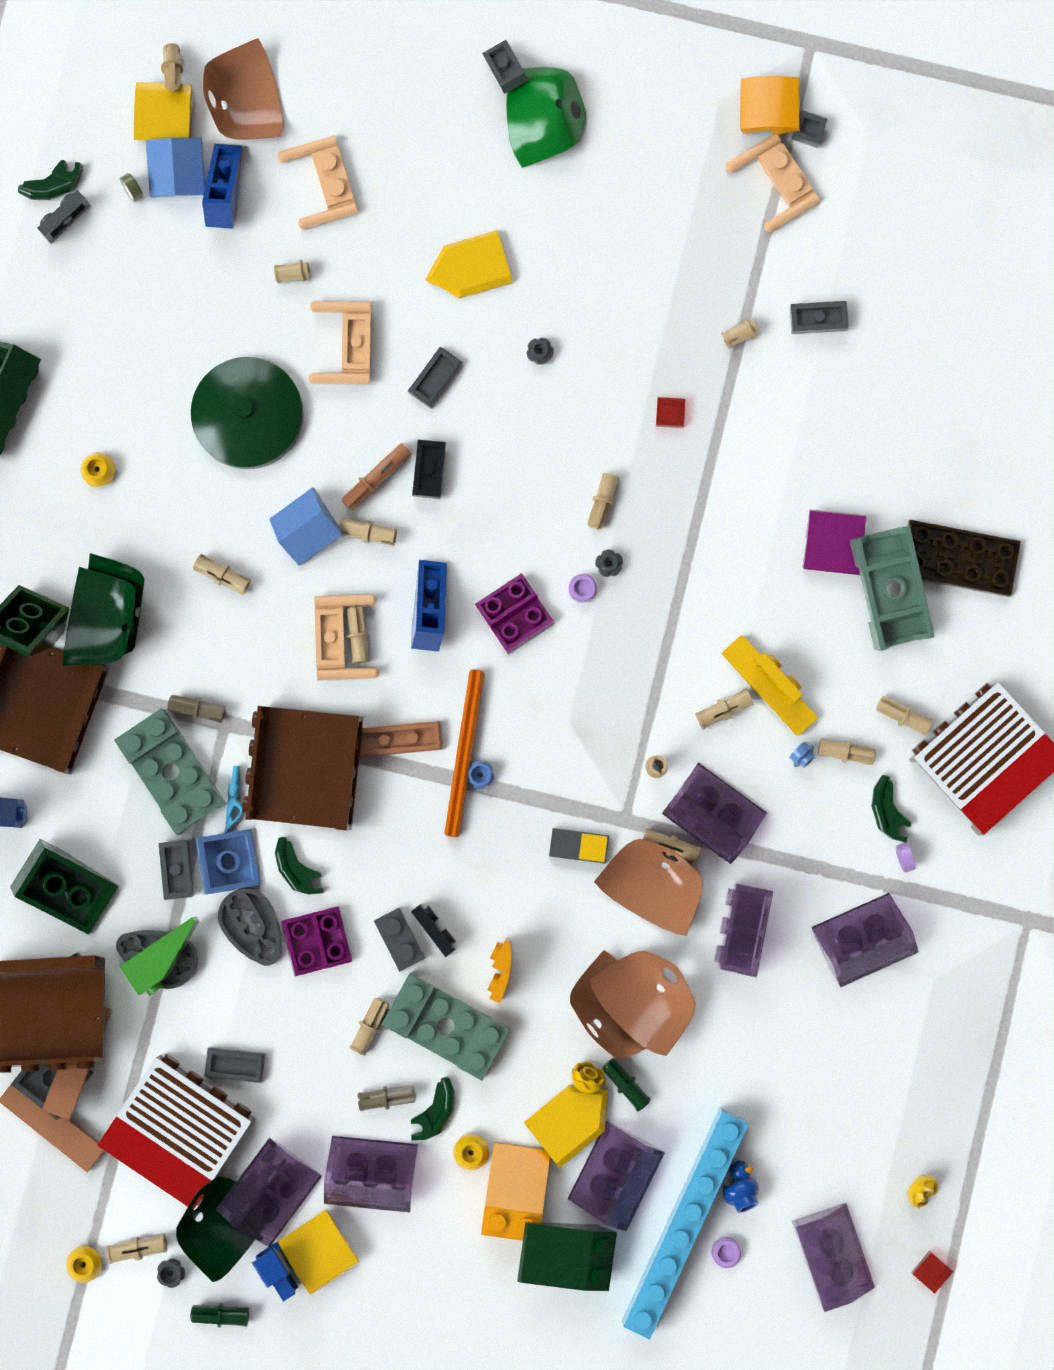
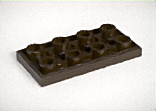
(965, 558)

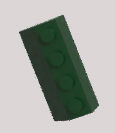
(16, 374)

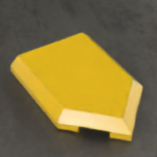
(471, 266)
(569, 1122)

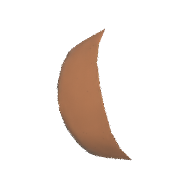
(249, 88)
(650, 891)
(634, 1003)
(587, 1008)

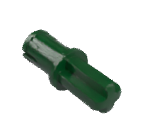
(626, 1084)
(219, 1315)

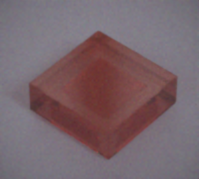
(670, 412)
(932, 1272)

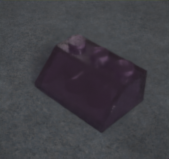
(714, 813)
(743, 929)
(865, 939)
(370, 1174)
(616, 1176)
(268, 1193)
(833, 1257)

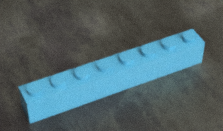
(684, 1223)

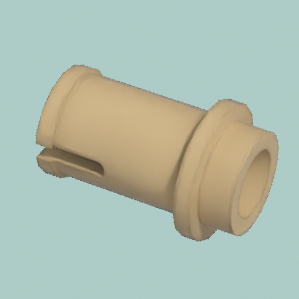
(292, 272)
(740, 333)

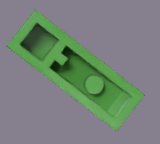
(156, 962)

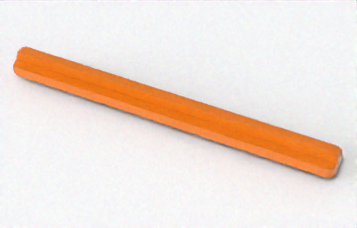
(464, 753)

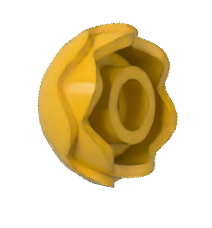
(104, 475)
(587, 1077)
(471, 1142)
(921, 1190)
(90, 1257)

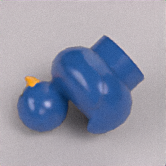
(744, 1192)

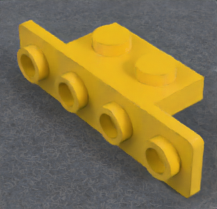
(771, 684)

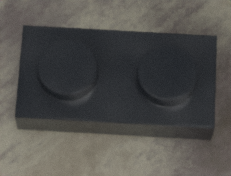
(429, 469)
(427, 920)

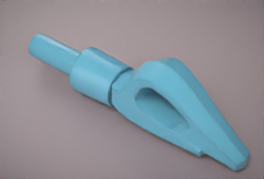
(233, 795)

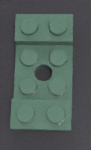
(880, 560)
(154, 746)
(417, 1016)

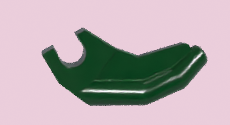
(53, 186)
(885, 813)
(294, 872)
(437, 1115)

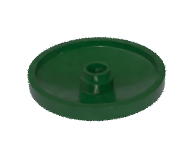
(247, 413)

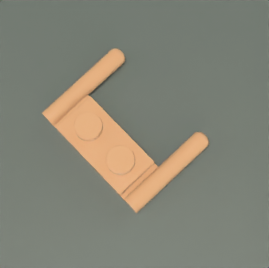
(783, 174)
(331, 177)
(355, 342)
(331, 637)

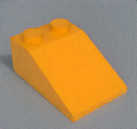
(514, 1190)

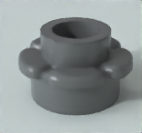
(539, 358)
(604, 569)
(166, 1279)

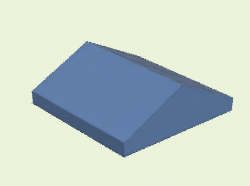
(175, 167)
(305, 527)
(227, 861)

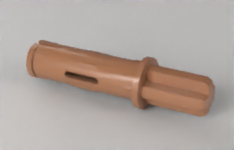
(374, 478)

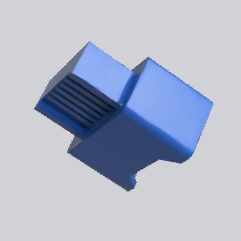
(275, 1270)

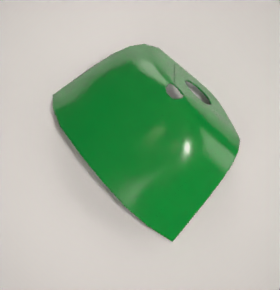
(535, 122)

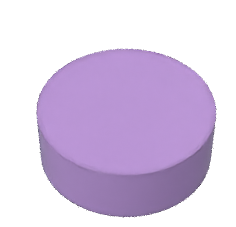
(582, 588)
(905, 857)
(726, 1252)

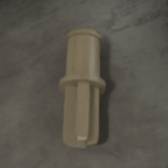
(197, 708)
(386, 1098)

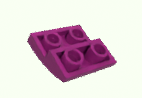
(829, 542)
(515, 613)
(316, 941)

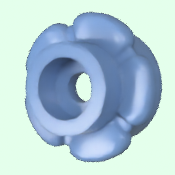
(802, 755)
(488, 776)

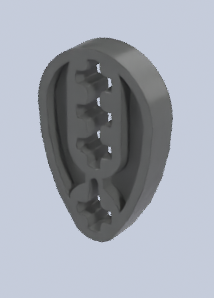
(235, 929)
(144, 939)

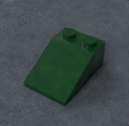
(31, 621)
(63, 887)
(567, 1256)

